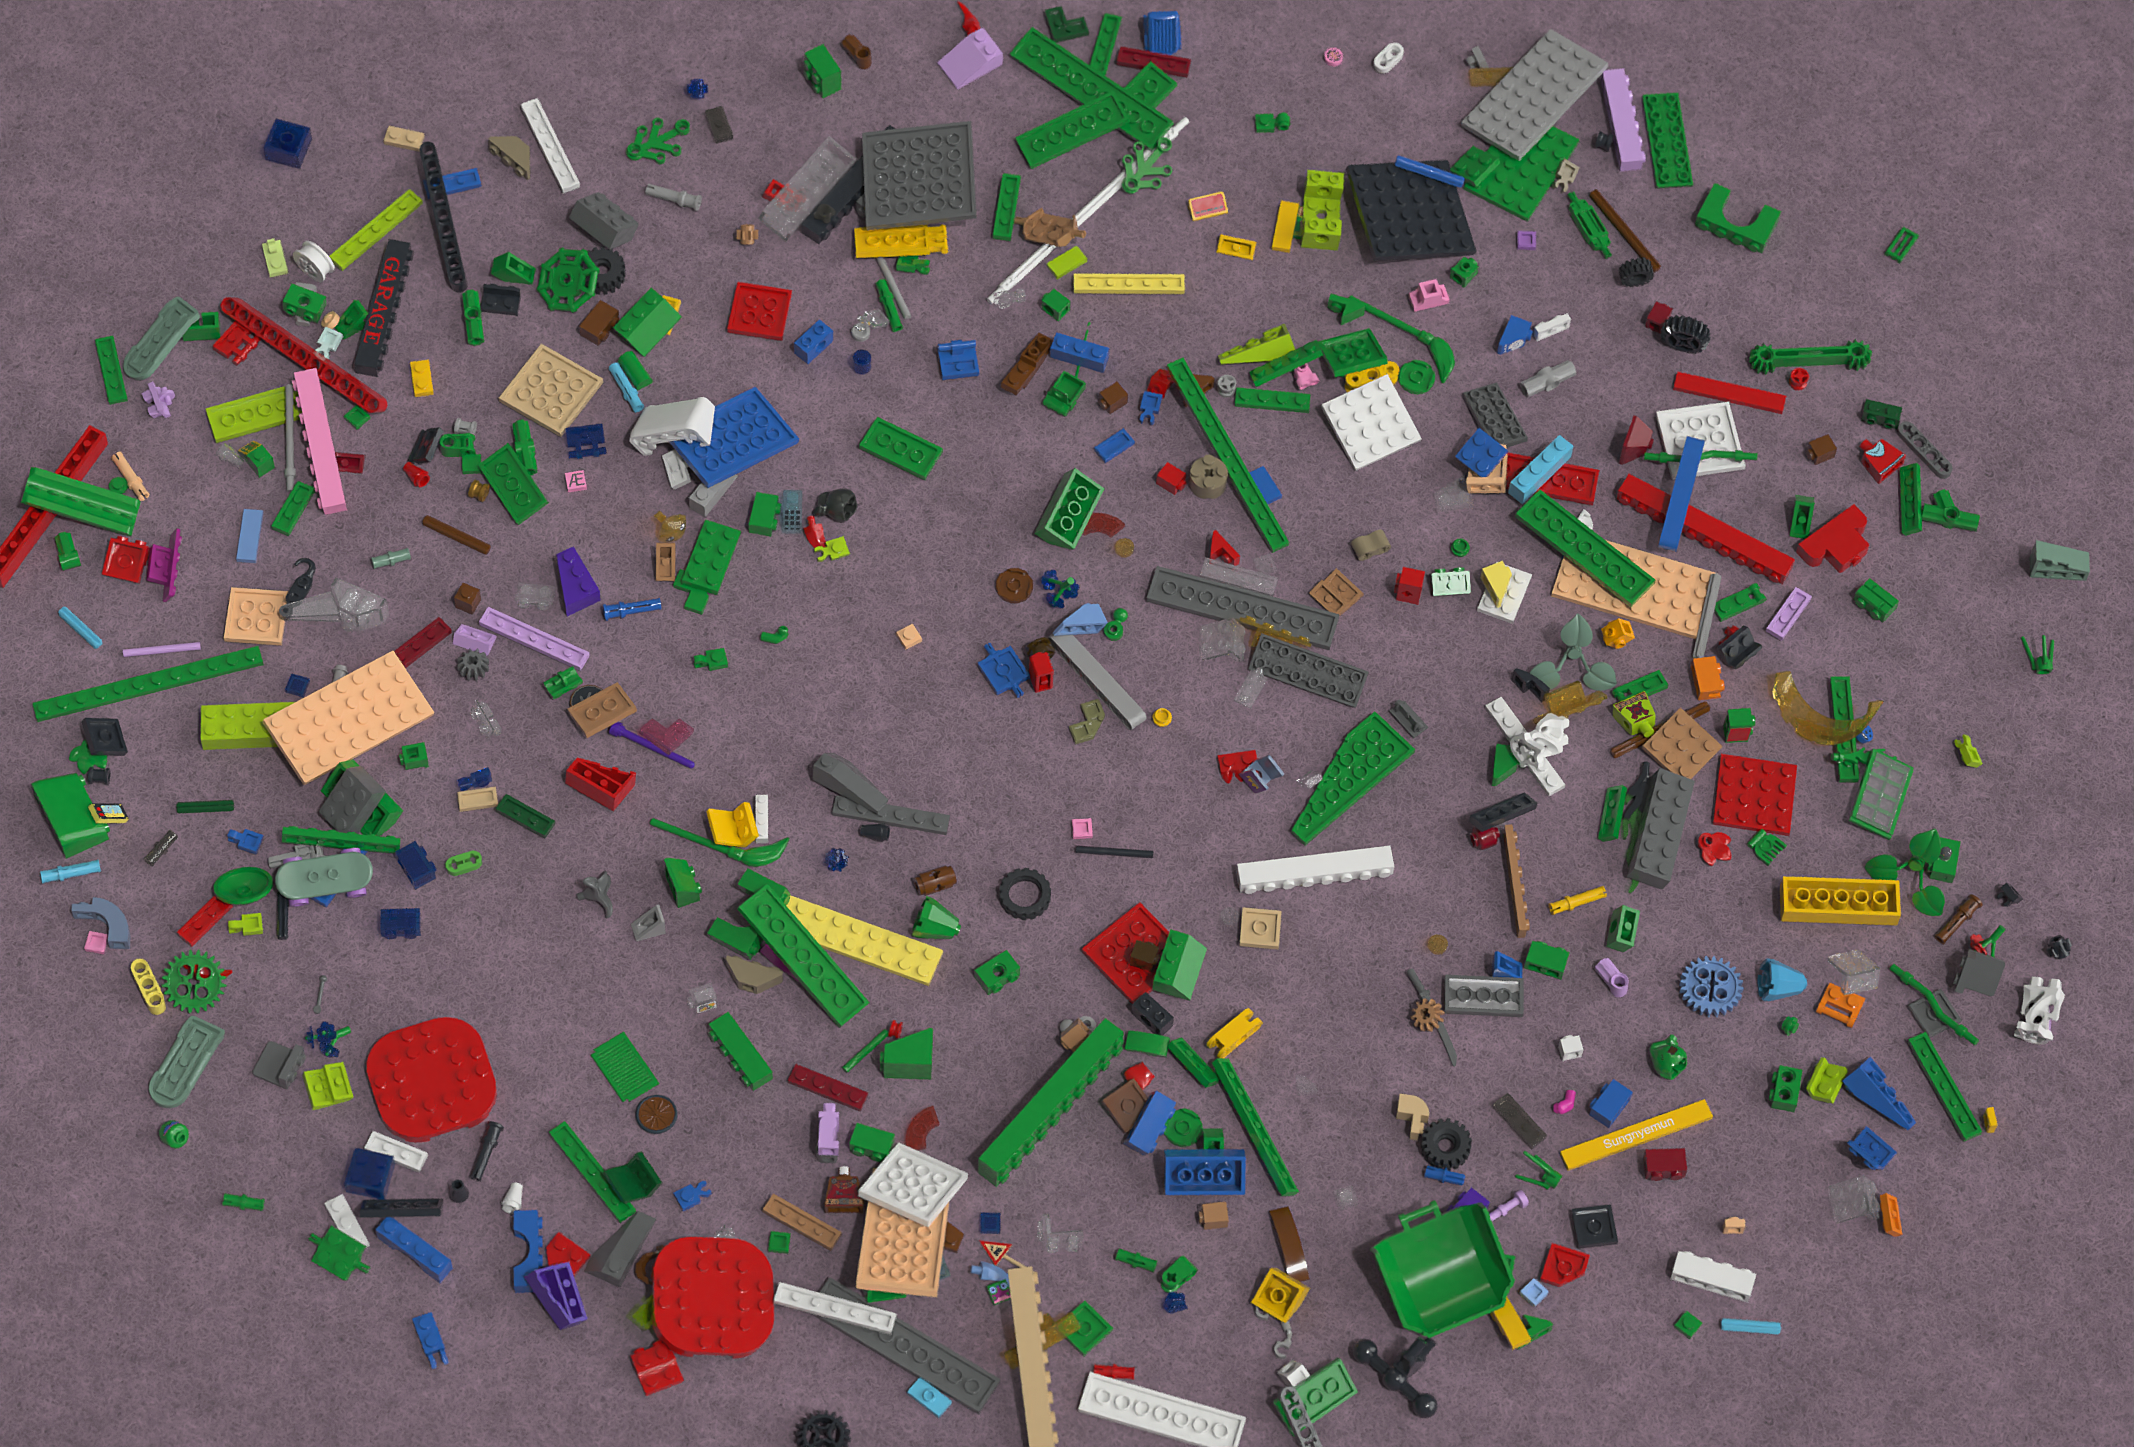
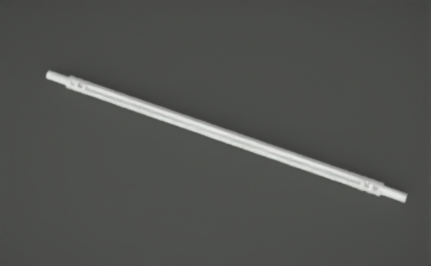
(1081, 216)

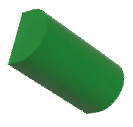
(634, 370)

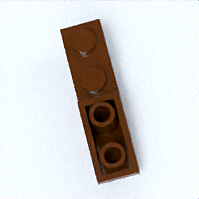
(1028, 365)

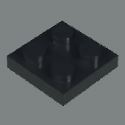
(104, 736)
(1594, 1226)

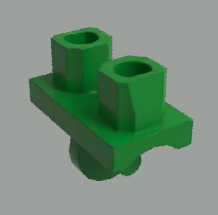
(563, 682)

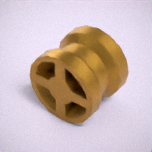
(479, 490)

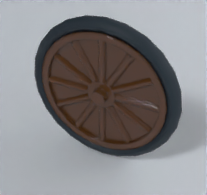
(656, 1114)

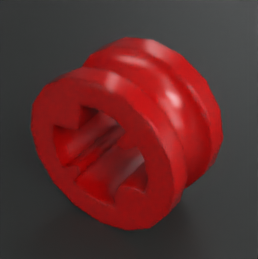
(895, 1029)

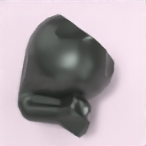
(838, 504)

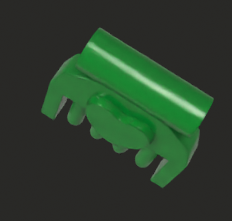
(1764, 844)

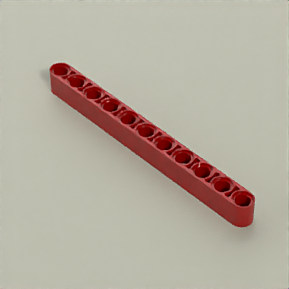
(311, 358)

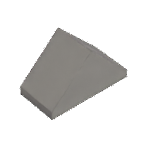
(649, 924)

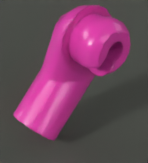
(1565, 1105)

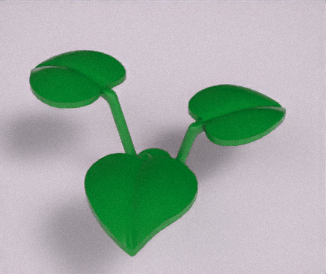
(1924, 848)

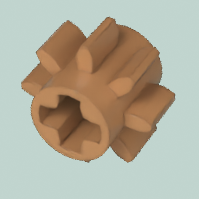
(747, 234)

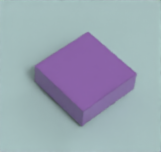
(1526, 240)

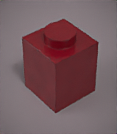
(1657, 316)

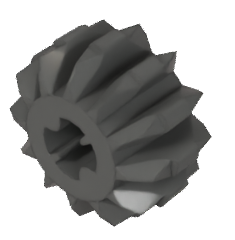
(473, 664)

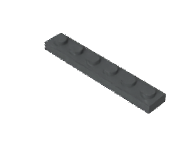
(893, 816)

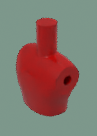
(1141, 1074)

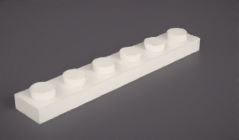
(550, 145)
(1511, 727)
(835, 1308)

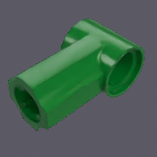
(67, 554)

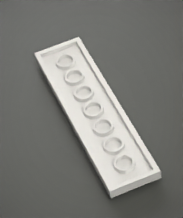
(1160, 1413)

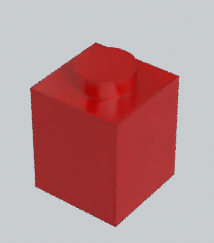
(1171, 478)

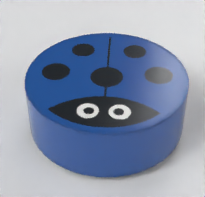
(1866, 735)

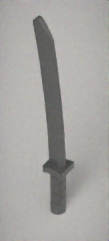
(1423, 993)

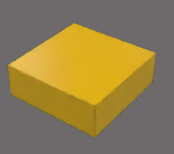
(1990, 1120)

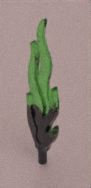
(1634, 812)

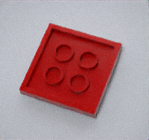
(759, 311)

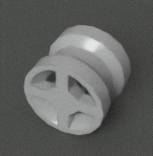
(1229, 382)

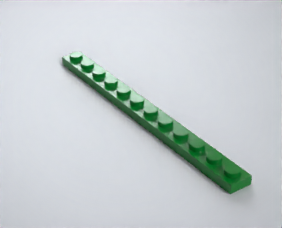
(1227, 454)
(147, 683)

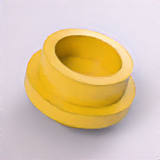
(1162, 717)

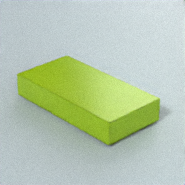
(1066, 262)

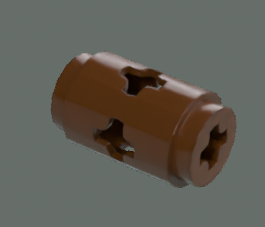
(927, 884)

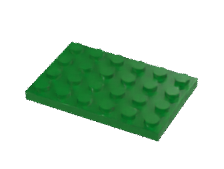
(1524, 183)

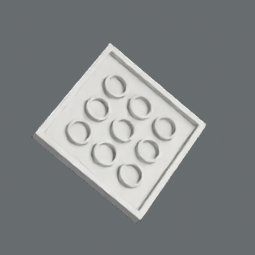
(1371, 422)
(1706, 422)
(913, 1184)

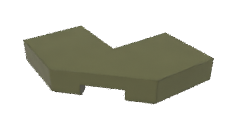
(1087, 729)

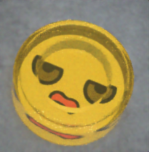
(1124, 547)
(1437, 944)

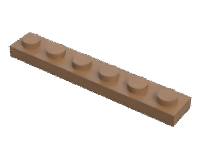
(1515, 874)

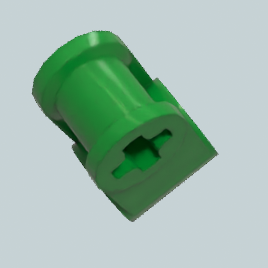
(458, 444)
(1179, 1272)

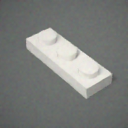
(403, 1154)
(345, 1219)

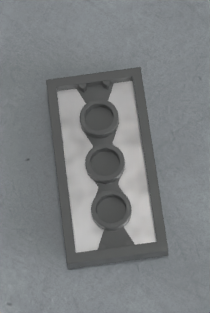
(1484, 995)

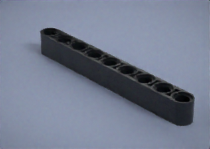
(446, 224)

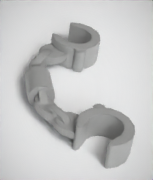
(1286, 1327)

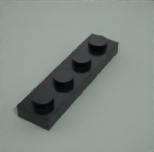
(1503, 812)

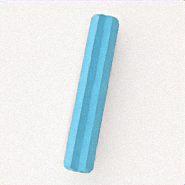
(80, 627)
(1750, 1326)

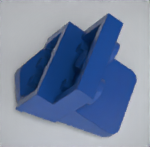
(1162, 32)

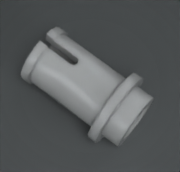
(339, 672)

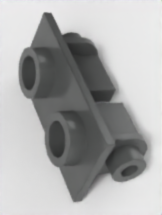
(1408, 718)

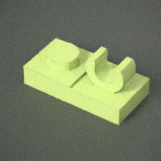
(274, 258)

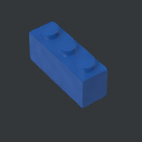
(1079, 352)
(1150, 1123)

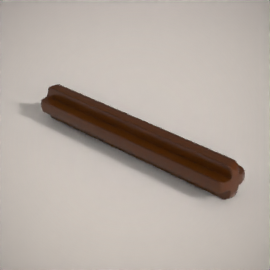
(456, 534)

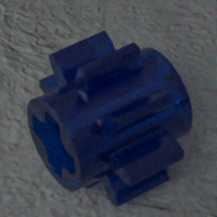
(697, 88)
(836, 859)

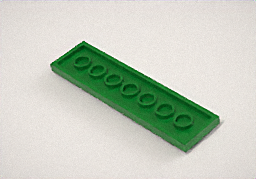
(1585, 548)
(803, 955)

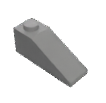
(705, 498)

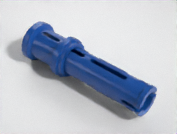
(655, 604)

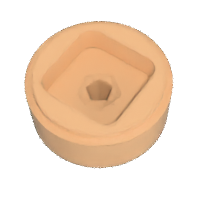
(330, 320)

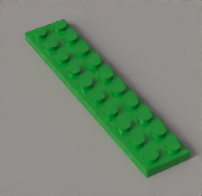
(1086, 84)

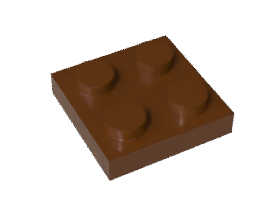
(1126, 1104)

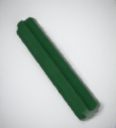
(205, 806)

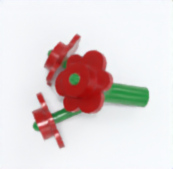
(1979, 944)

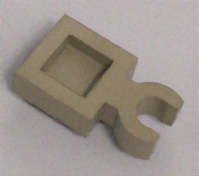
(1566, 173)

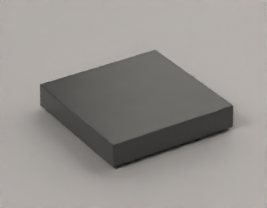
(1926, 1017)

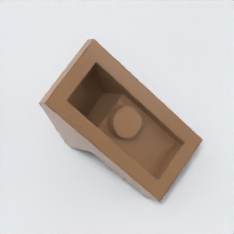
(665, 561)

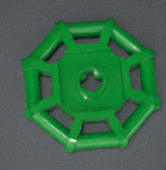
(576, 283)

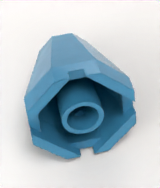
(1779, 981)

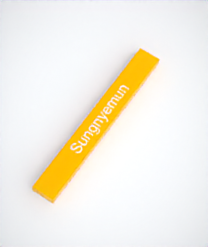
(1636, 1135)

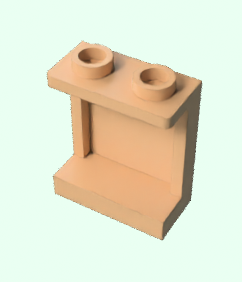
(1493, 483)

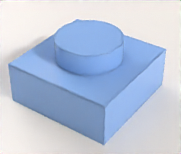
(1534, 1292)

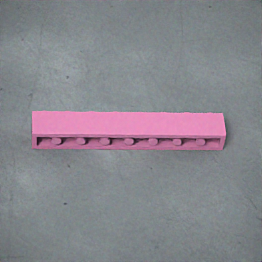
(320, 441)

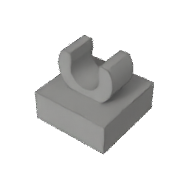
(1478, 59)

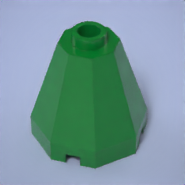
(935, 921)

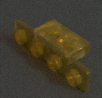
(1267, 629)
(1570, 700)
(1054, 1333)

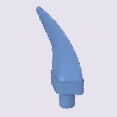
(989, 1272)

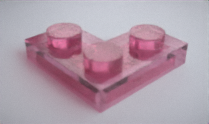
(665, 738)

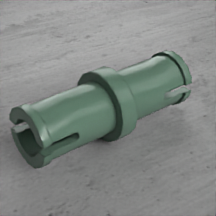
(390, 558)

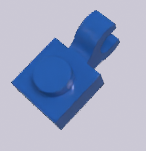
(248, 841)

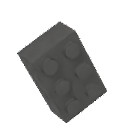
(604, 220)
(352, 800)

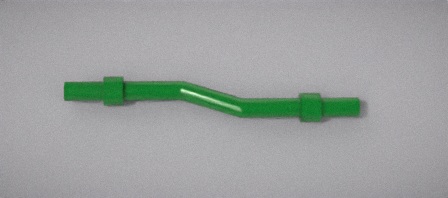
(1738, 455)
(1908, 979)

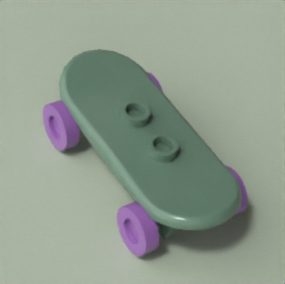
(324, 876)

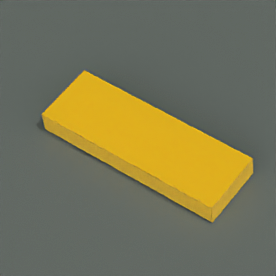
(1285, 226)

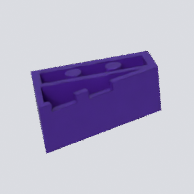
(576, 582)
(558, 1294)

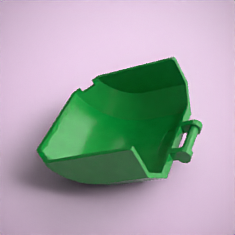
(1444, 1268)

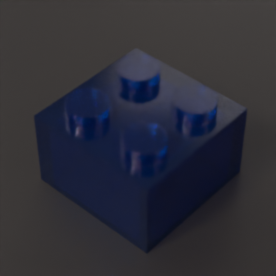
(287, 143)
(369, 1173)

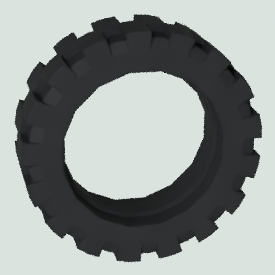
(1020, 911)

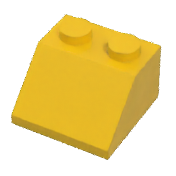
(1280, 1295)

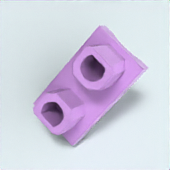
(161, 397)

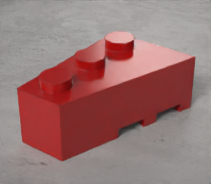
(600, 783)

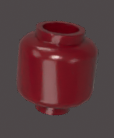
(1484, 839)

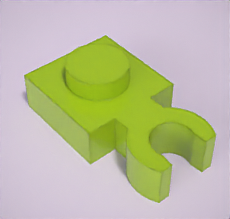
(834, 548)

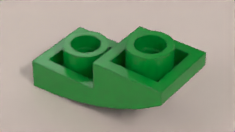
(1147, 1043)

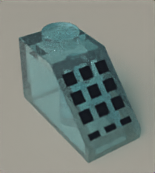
(792, 511)

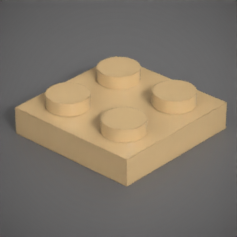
(1260, 928)

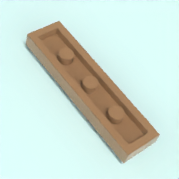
(802, 1222)

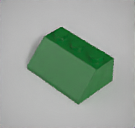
(647, 322)
(1179, 965)

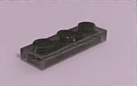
(1519, 1121)

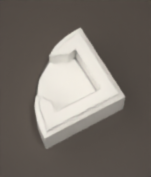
(1586, 519)

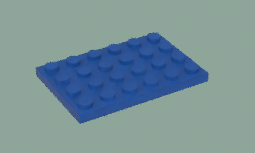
(742, 435)

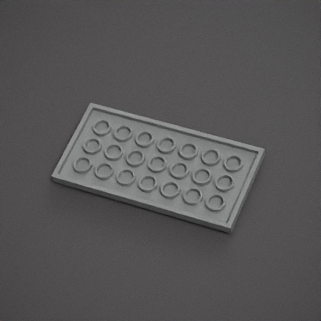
(1534, 94)

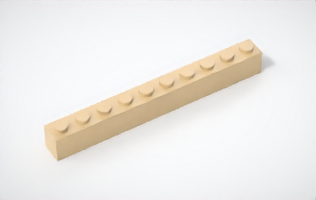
(1032, 1357)

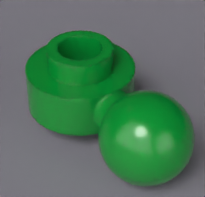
(1119, 615)

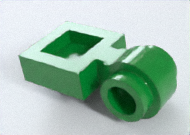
(1266, 123)

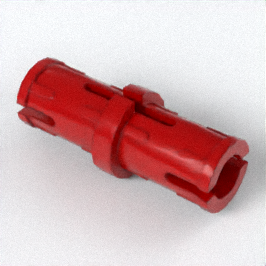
(1115, 1371)

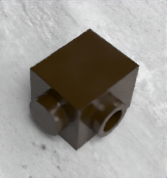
(1145, 955)

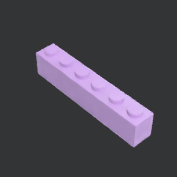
(1622, 120)

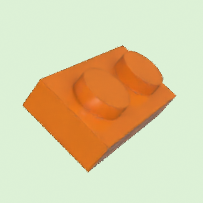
(1890, 1215)

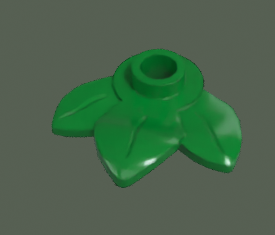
(84, 758)

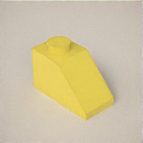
(1496, 580)

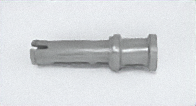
(681, 198)

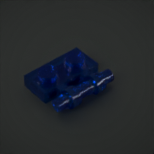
(584, 436)

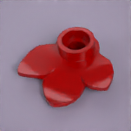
(1716, 849)

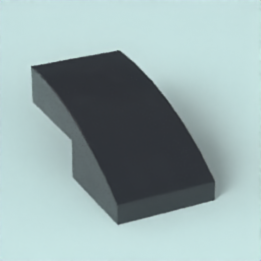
(1527, 681)

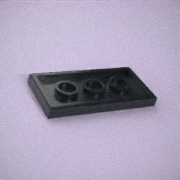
(401, 1207)

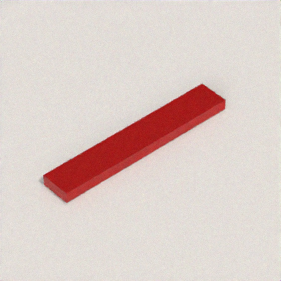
(1729, 392)

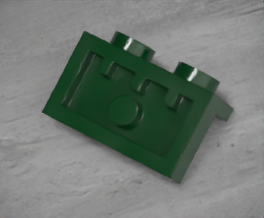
(1881, 414)

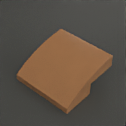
(1336, 593)

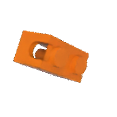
(1707, 678)

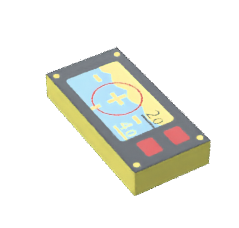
(108, 813)

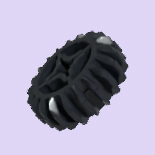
(1685, 334)
(833, 1423)

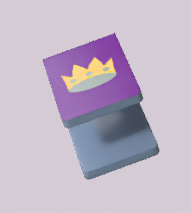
(1268, 769)

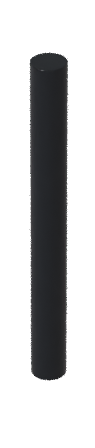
(1114, 851)

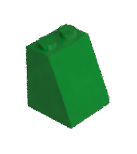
(909, 1057)

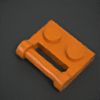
(1848, 1003)

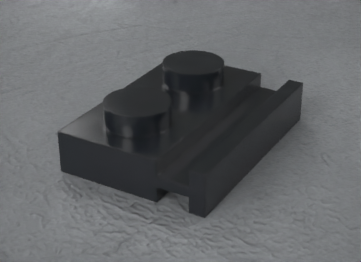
(426, 445)

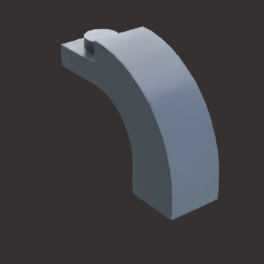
(111, 915)

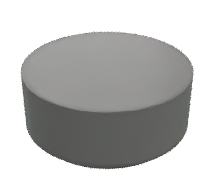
(860, 335)

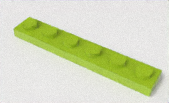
(376, 229)

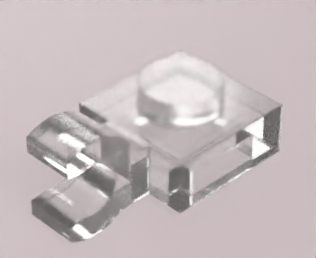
(873, 318)

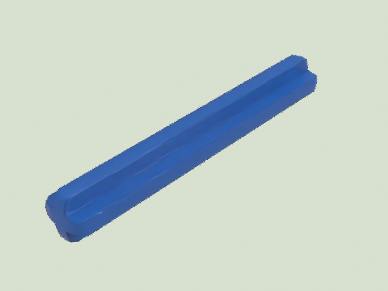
(1429, 171)

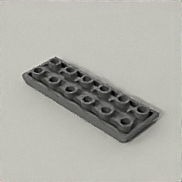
(1309, 670)

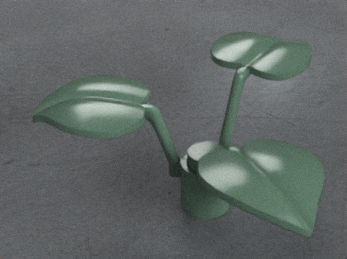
(1577, 635)

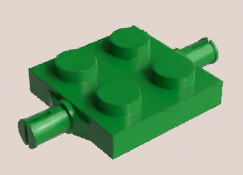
(339, 1253)

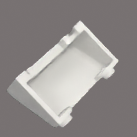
(673, 422)

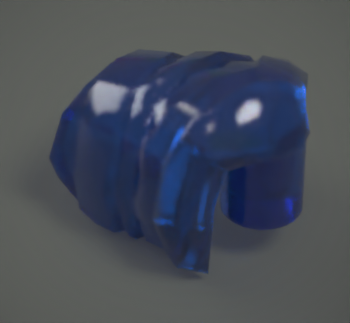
(1175, 1302)

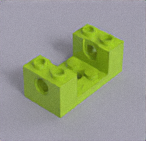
(1323, 196)

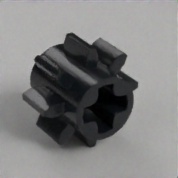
(2059, 947)

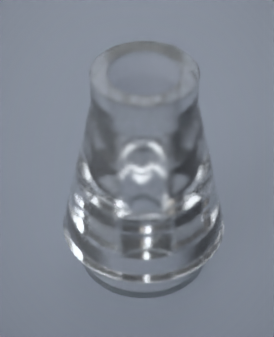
(230, 455)

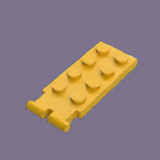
(900, 241)

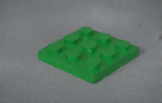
(1352, 352)

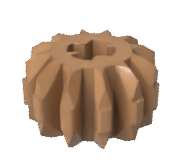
(1425, 1022)

